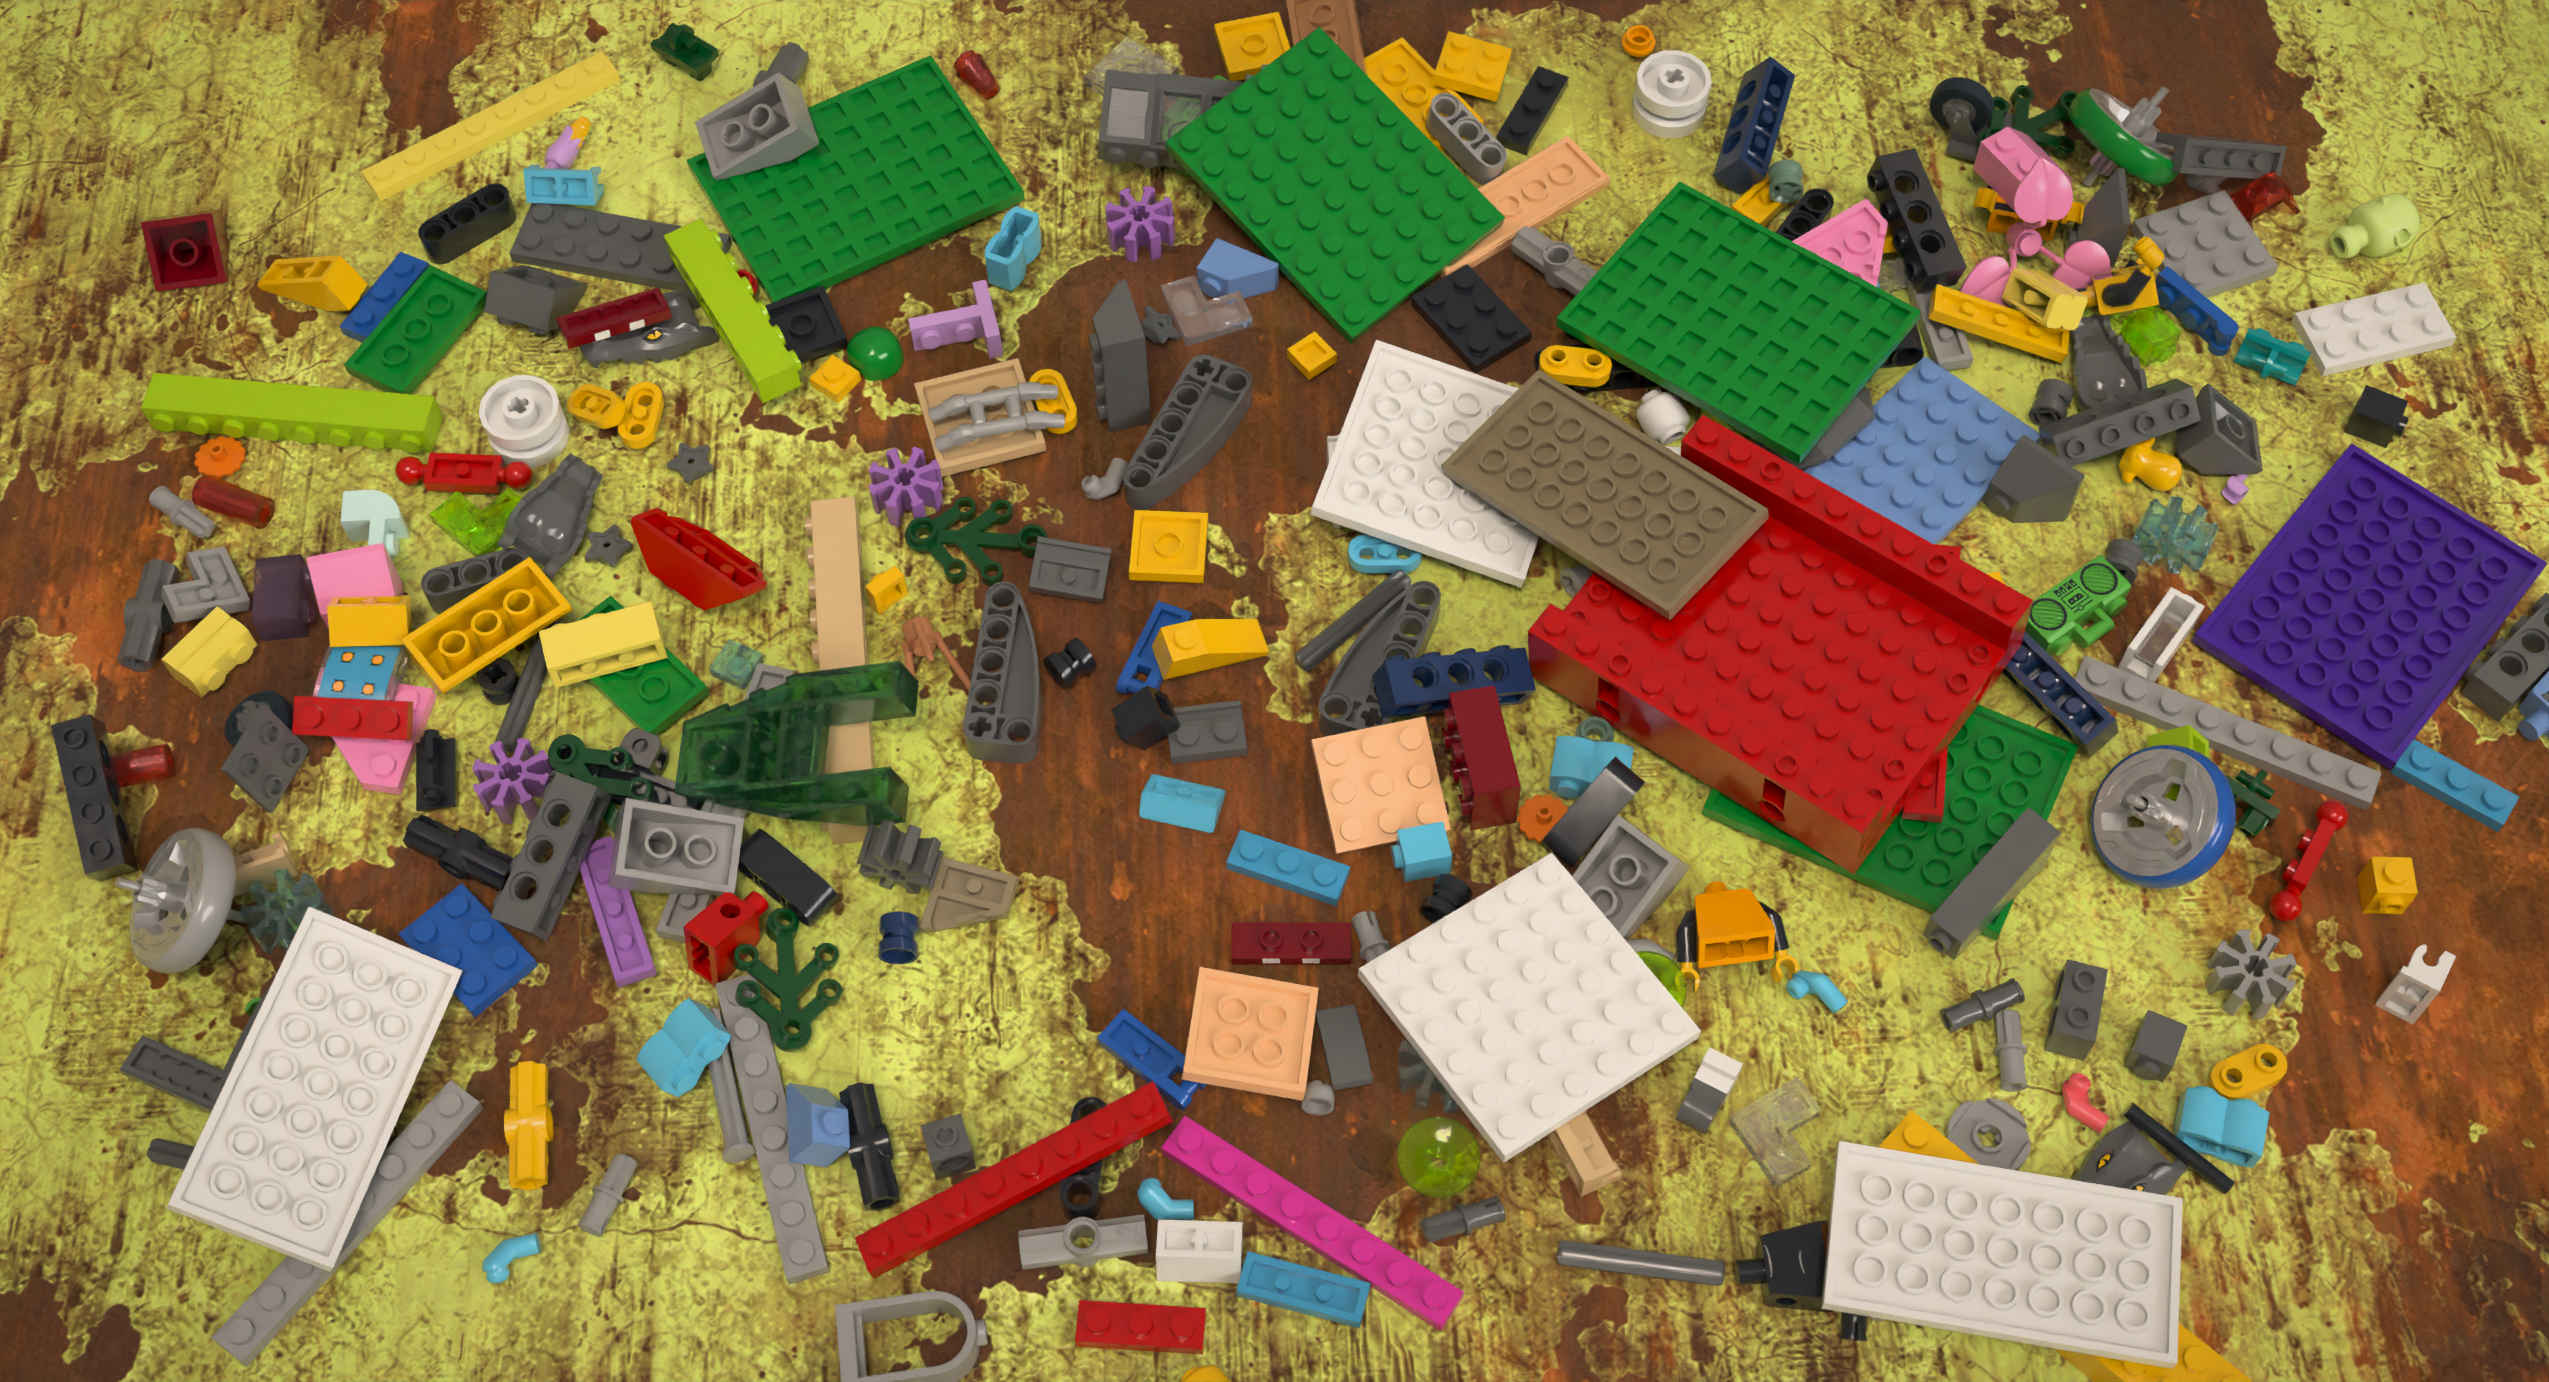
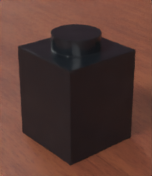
(2377, 417)
(1145, 718)

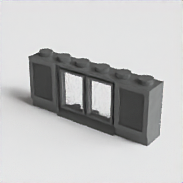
(1148, 110)

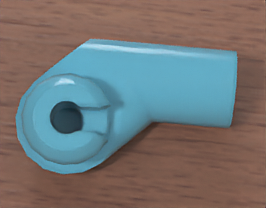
(1816, 984)
(1160, 1205)

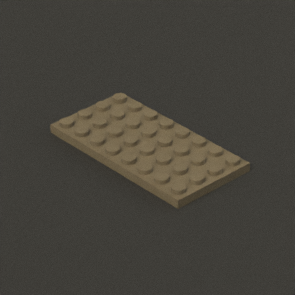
(1605, 493)

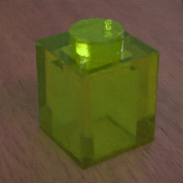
(2150, 335)

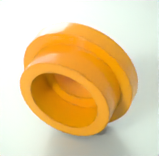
(1638, 41)

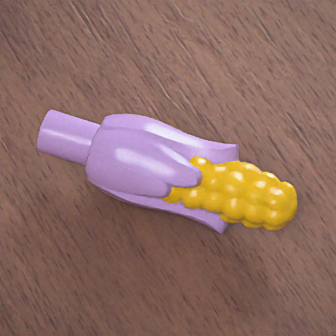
(566, 147)

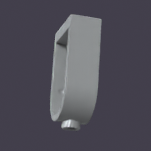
(851, 1336)

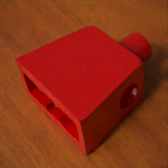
(718, 932)

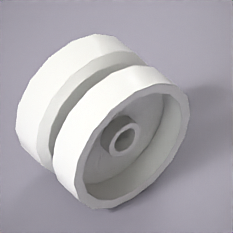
(1671, 94)
(524, 420)

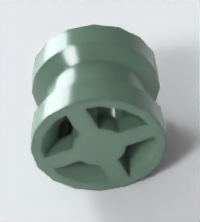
(1785, 181)

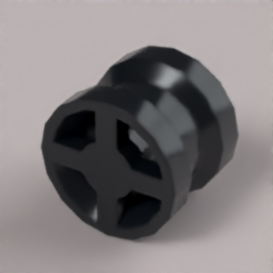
(504, 688)

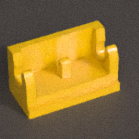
(369, 620)

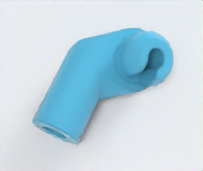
(505, 1252)

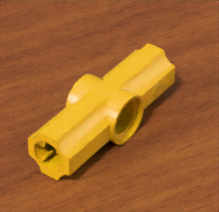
(528, 1126)

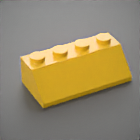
(485, 625)

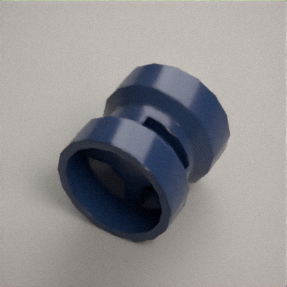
(898, 938)

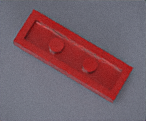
(352, 717)
(1140, 1327)

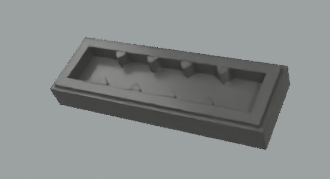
(174, 1073)

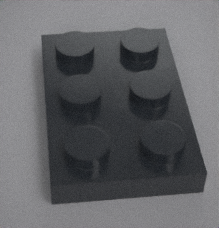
(1471, 318)
(808, 324)

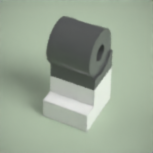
(1709, 1090)

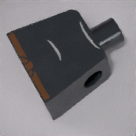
(1789, 1267)

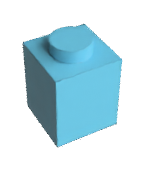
(1422, 852)

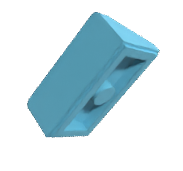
(1181, 803)

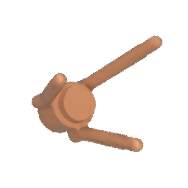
(922, 641)

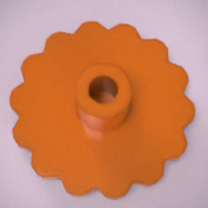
(220, 457)
(1540, 816)

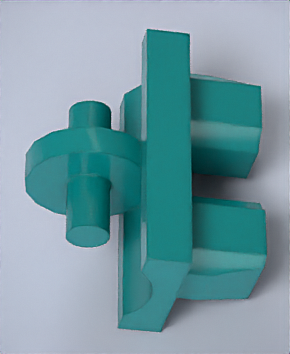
(2272, 356)

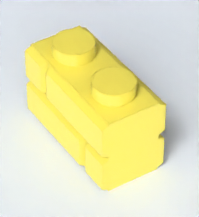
(2044, 299)
(210, 652)

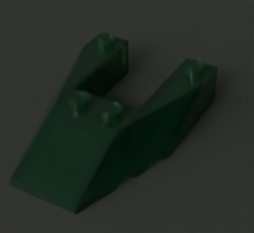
(773, 748)

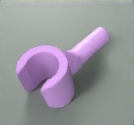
(2235, 489)

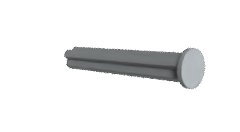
(729, 1105)

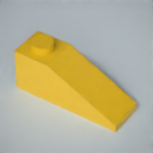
(315, 281)
(1207, 645)

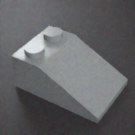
(757, 129)
(674, 850)
(1628, 875)

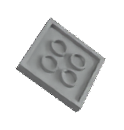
(2208, 244)

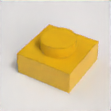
(1312, 355)
(835, 379)
(886, 589)

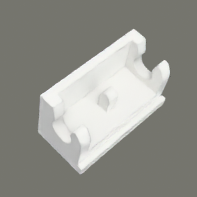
(2415, 986)
(1199, 1251)

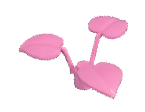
(2038, 197)

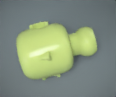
(2377, 227)

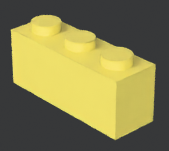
(602, 644)

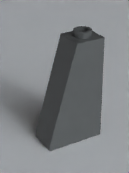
(1992, 884)

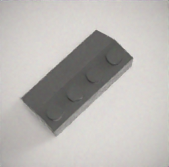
(1119, 362)

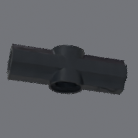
(458, 852)
(870, 1147)

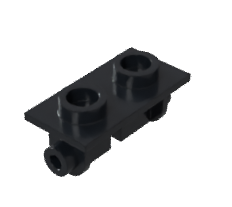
(435, 772)

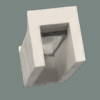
(2161, 635)

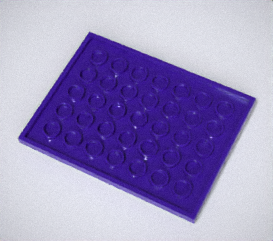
(2369, 605)

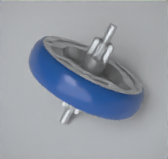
(2199, 817)

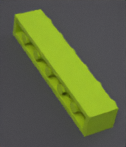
(733, 311)

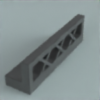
(2223, 155)

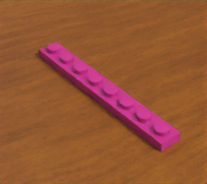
(1313, 1223)

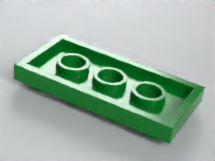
(417, 332)
(649, 693)

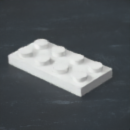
(2373, 329)

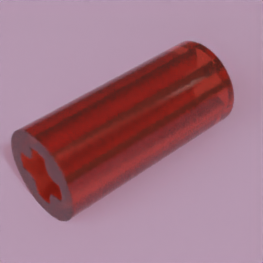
(233, 501)
(144, 765)

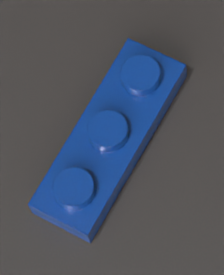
(383, 296)

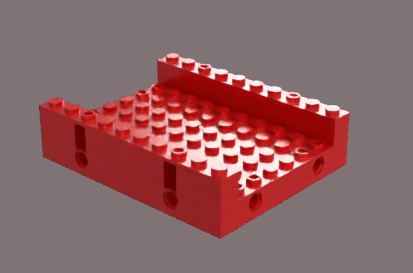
(1806, 668)

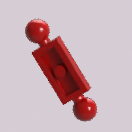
(464, 473)
(2286, 904)

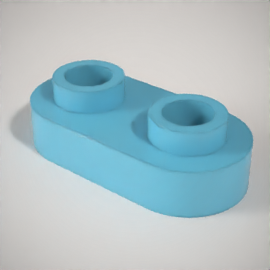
(1383, 555)

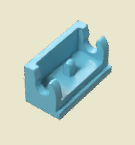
(562, 185)

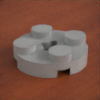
(2002, 1121)

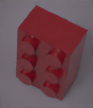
(1481, 758)

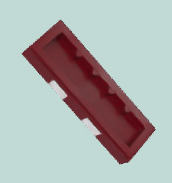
(613, 318)
(1291, 943)

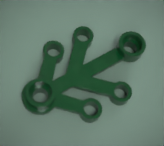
(2033, 125)
(970, 538)
(576, 766)
(785, 984)

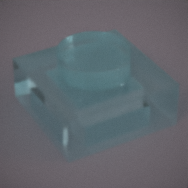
(736, 664)

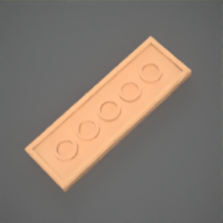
(1536, 195)

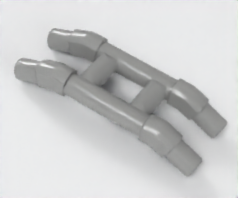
(982, 428)

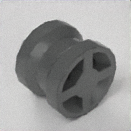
(2125, 557)

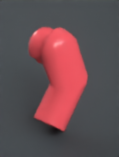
(2078, 1103)

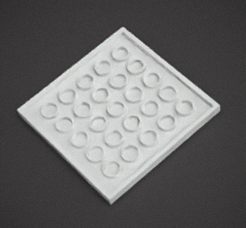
(1390, 458)
(1528, 1006)

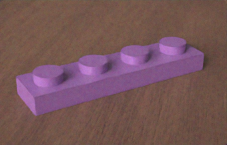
(616, 918)

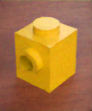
(2387, 885)

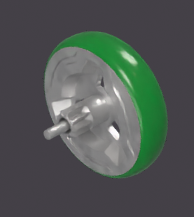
(2123, 136)

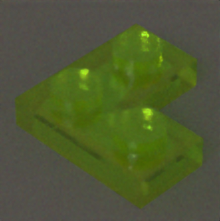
(471, 527)

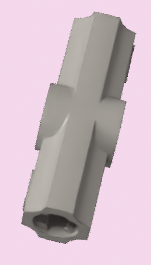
(1553, 259)
(1055, 1244)

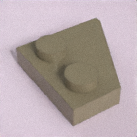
(967, 896)

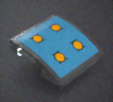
(361, 672)

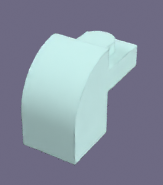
(373, 518)

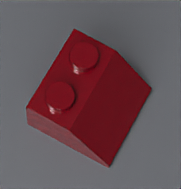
(187, 249)

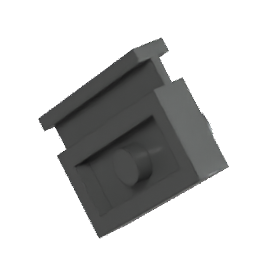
(1069, 570)
(1208, 732)

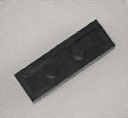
(1532, 110)

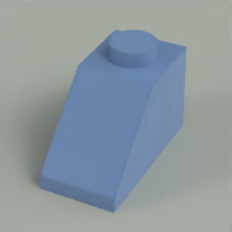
(1234, 269)
(815, 1125)

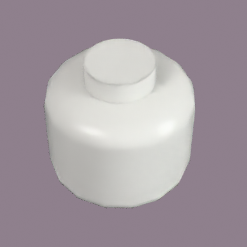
(1662, 416)

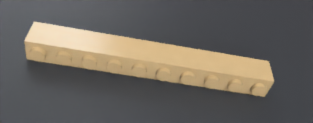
(840, 630)

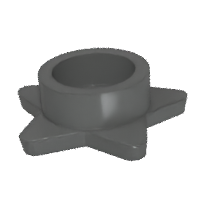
(1158, 326)
(695, 470)
(607, 555)

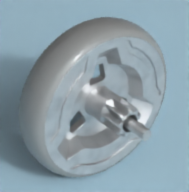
(181, 900)

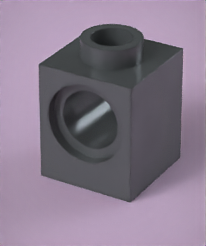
(948, 1146)

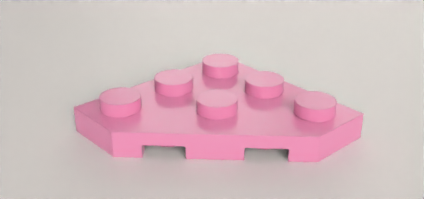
(1851, 241)
(386, 763)

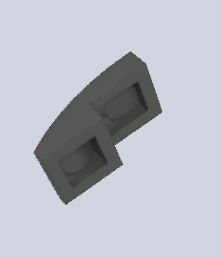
(1344, 1047)

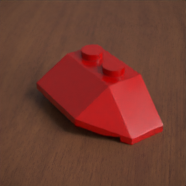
(695, 560)

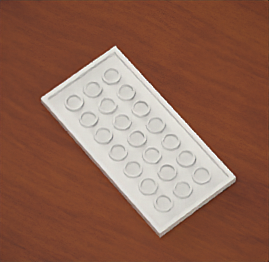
(316, 1090)
(2004, 1254)

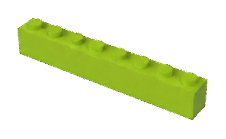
(292, 412)

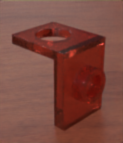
(2263, 196)

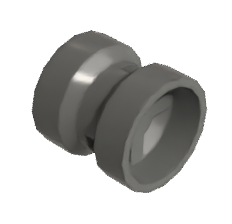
(2048, 405)

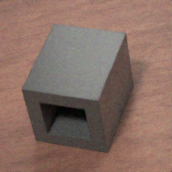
(2155, 1046)

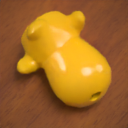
(2153, 467)

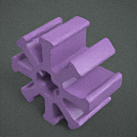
(1140, 224)
(905, 486)
(512, 780)

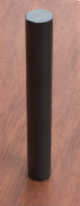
(2178, 1148)

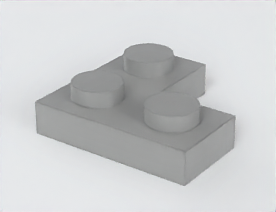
(213, 586)

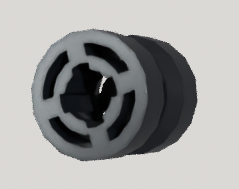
(1069, 663)
(1447, 896)

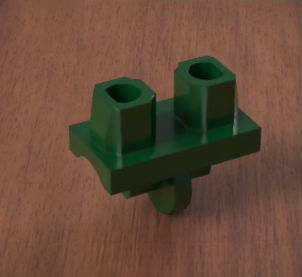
(686, 50)
(2258, 811)

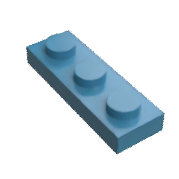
(2455, 785)
(1288, 867)
(1303, 1289)

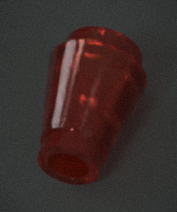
(975, 73)

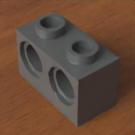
(2075, 1010)

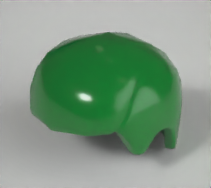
(875, 353)

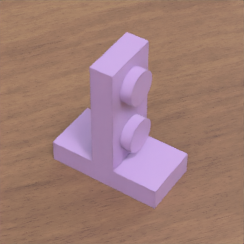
(960, 325)

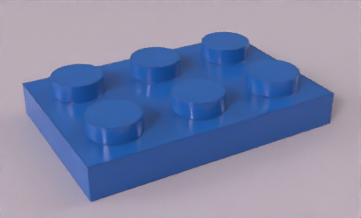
(466, 938)

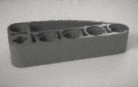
(1199, 429)
(1352, 685)
(1012, 688)

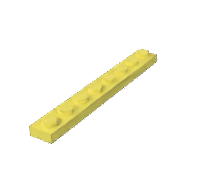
(490, 126)

